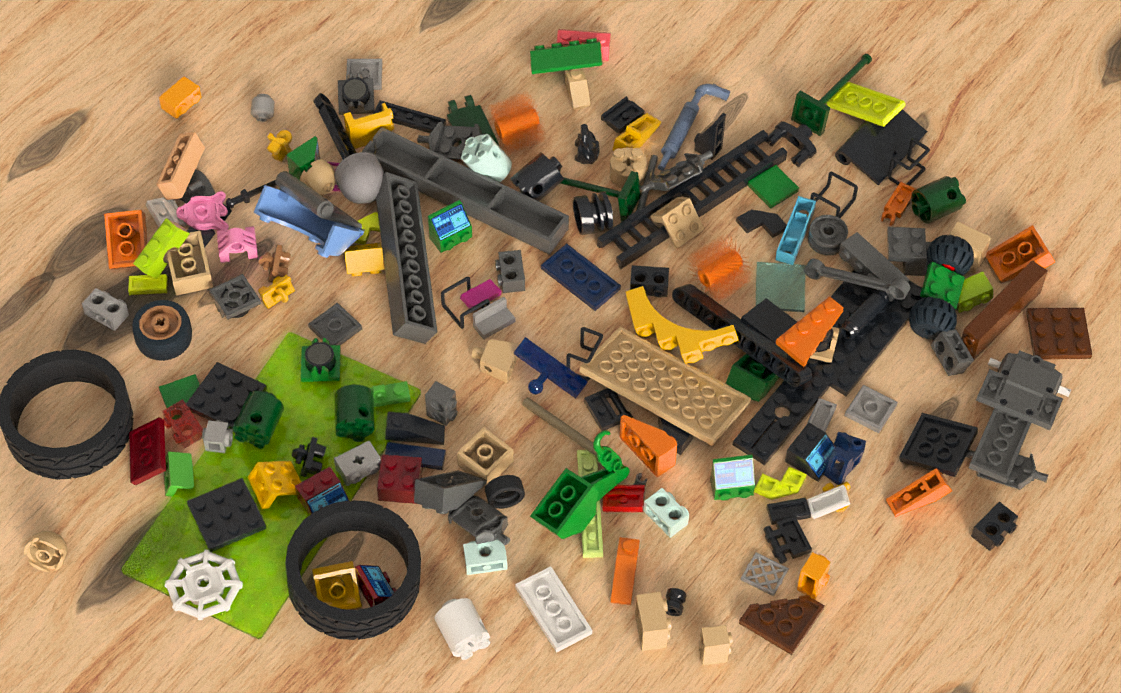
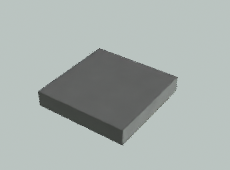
(335, 325)

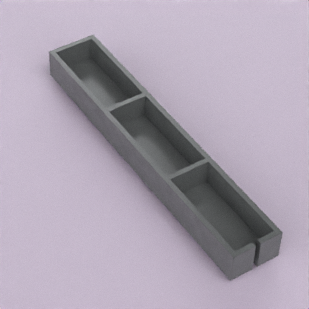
(481, 196)

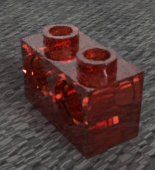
(186, 422)

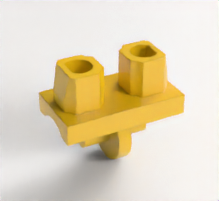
(279, 145)
(277, 291)

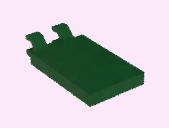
(469, 116)

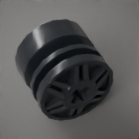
(595, 212)

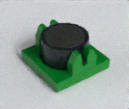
(320, 362)

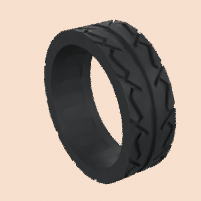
(55, 369)
(346, 517)

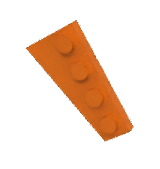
(806, 334)

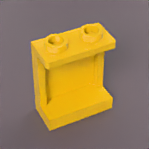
(364, 129)

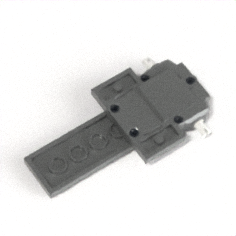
(1020, 395)

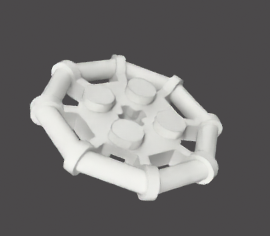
(203, 595)

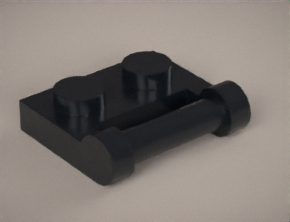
(602, 410)

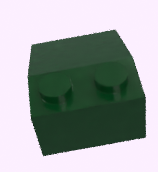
(751, 378)

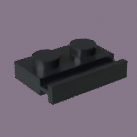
(622, 115)

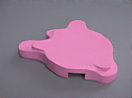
(204, 212)

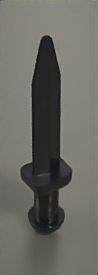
(245, 196)

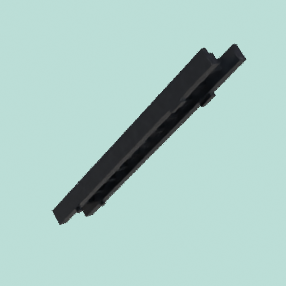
(712, 198)

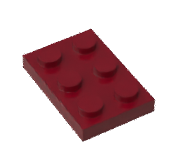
(147, 451)

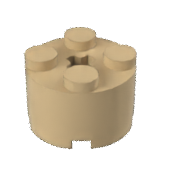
(625, 161)

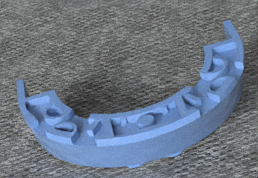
(283, 209)

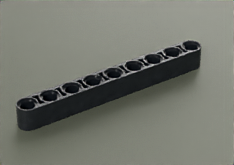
(750, 340)

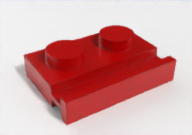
(624, 499)

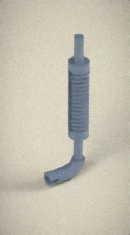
(686, 120)

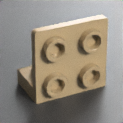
(679, 220)

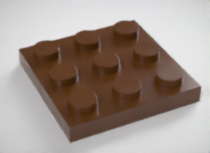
(1059, 333)

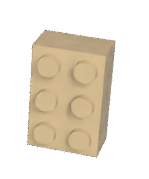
(189, 265)

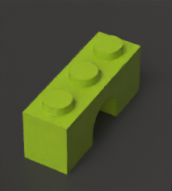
(166, 237)

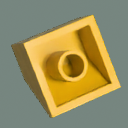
(364, 259)
(337, 585)

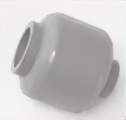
(262, 107)

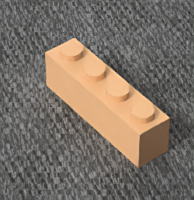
(180, 166)

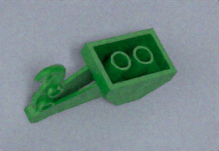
(574, 499)

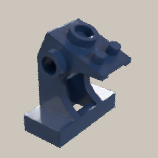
(849, 454)

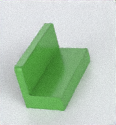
(178, 472)

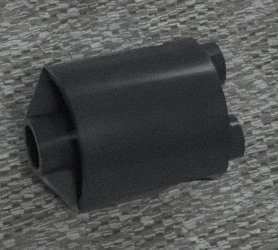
(538, 177)

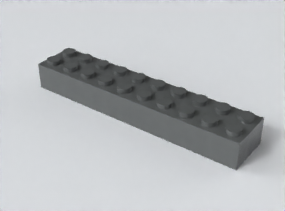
(405, 259)

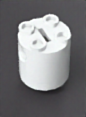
(462, 627)

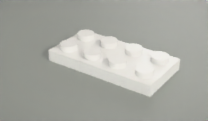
(553, 609)

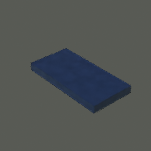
(580, 277)

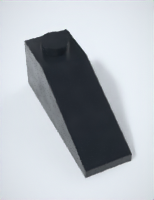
(711, 137)
(413, 429)

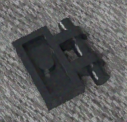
(793, 537)

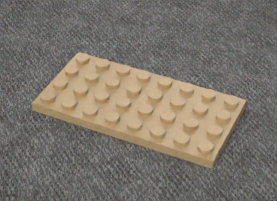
(665, 385)

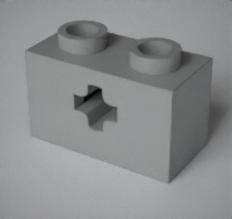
(358, 463)

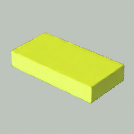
(147, 285)

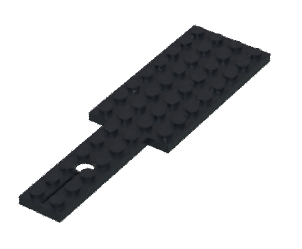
(848, 366)

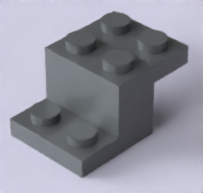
(909, 247)

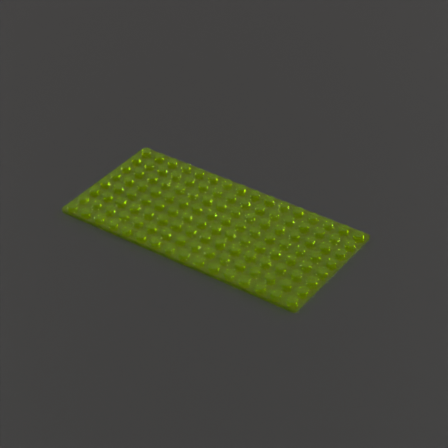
(262, 556)

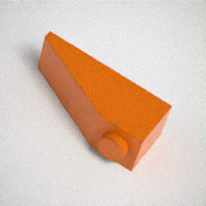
(919, 493)
(625, 570)

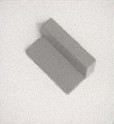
(492, 318)

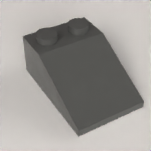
(446, 490)

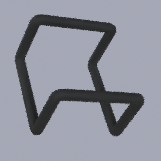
(914, 162)
(819, 196)
(461, 323)
(593, 350)

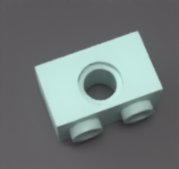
(479, 564)

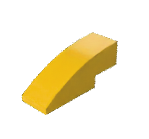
(637, 132)

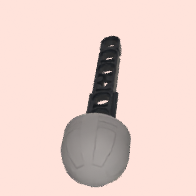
(358, 174)

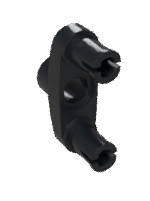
(798, 137)

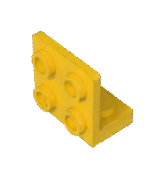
(273, 480)

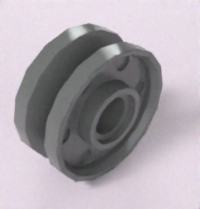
(827, 234)

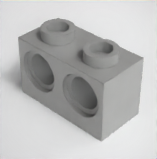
(105, 309)

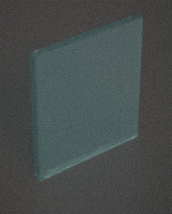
(781, 285)

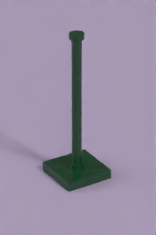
(814, 112)
(627, 197)

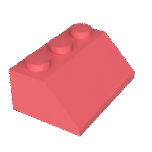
(567, 35)

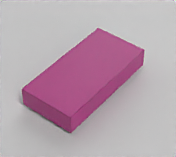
(484, 291)

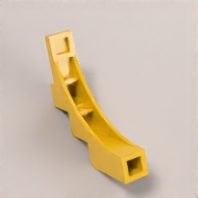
(669, 335)

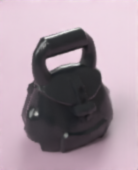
(587, 146)

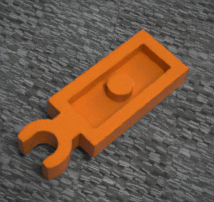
(898, 202)

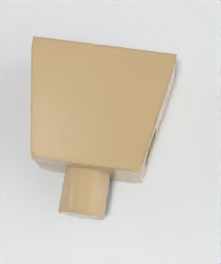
(497, 358)

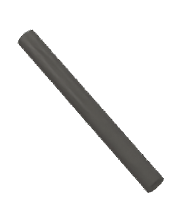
(651, 167)

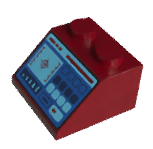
(320, 491)
(374, 584)

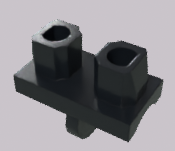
(313, 450)

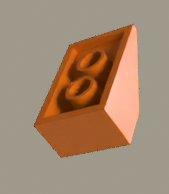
(125, 237)
(1017, 252)
(649, 444)

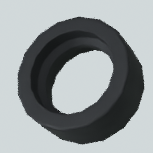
(496, 492)

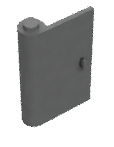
(312, 200)

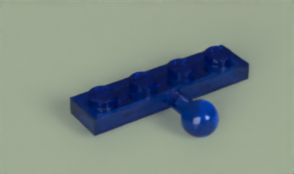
(549, 368)

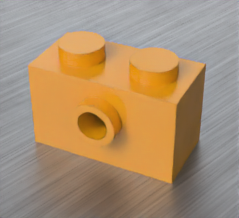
(180, 97)
(814, 575)

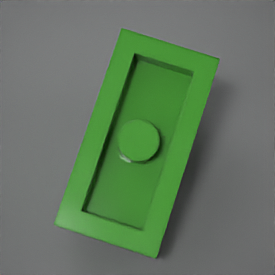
(390, 394)

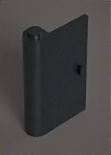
(874, 145)

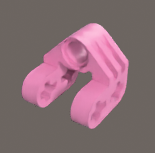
(237, 241)

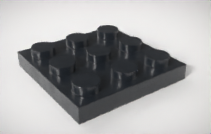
(223, 394)
(938, 444)
(226, 515)

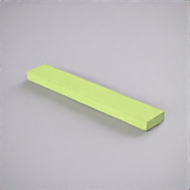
(592, 535)

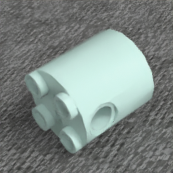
(486, 157)

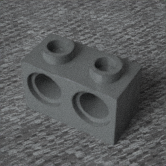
(511, 271)
(952, 352)
(441, 403)

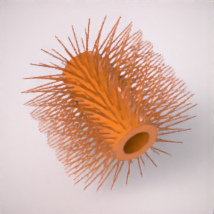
(516, 124)
(720, 268)

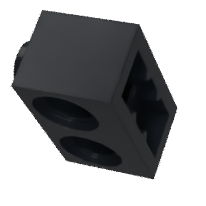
(651, 278)
(992, 524)

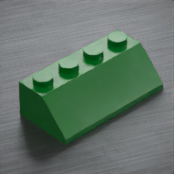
(566, 57)

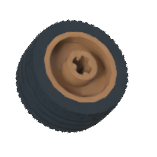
(162, 330)

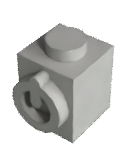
(217, 436)

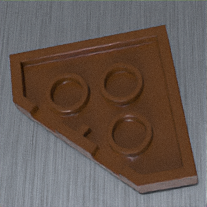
(783, 620)

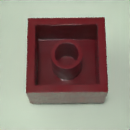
(398, 478)

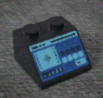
(810, 452)

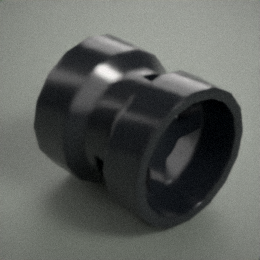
(675, 599)

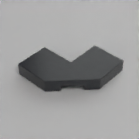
(770, 221)

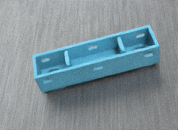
(795, 230)

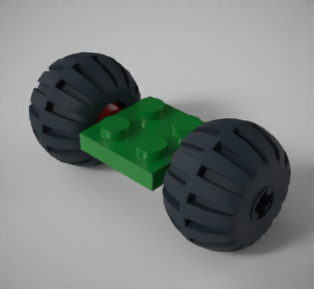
(947, 261)

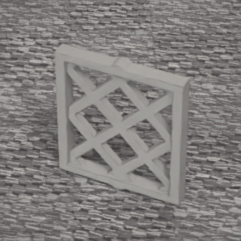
(760, 585)

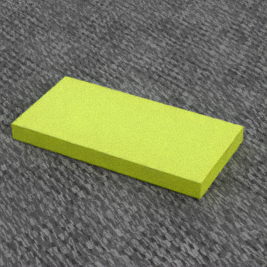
(866, 104)

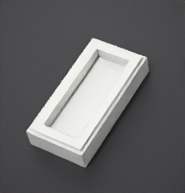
(828, 501)

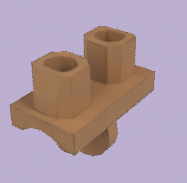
(273, 261)

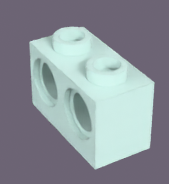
(662, 514)

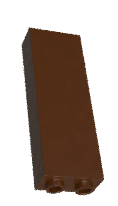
(1004, 309)

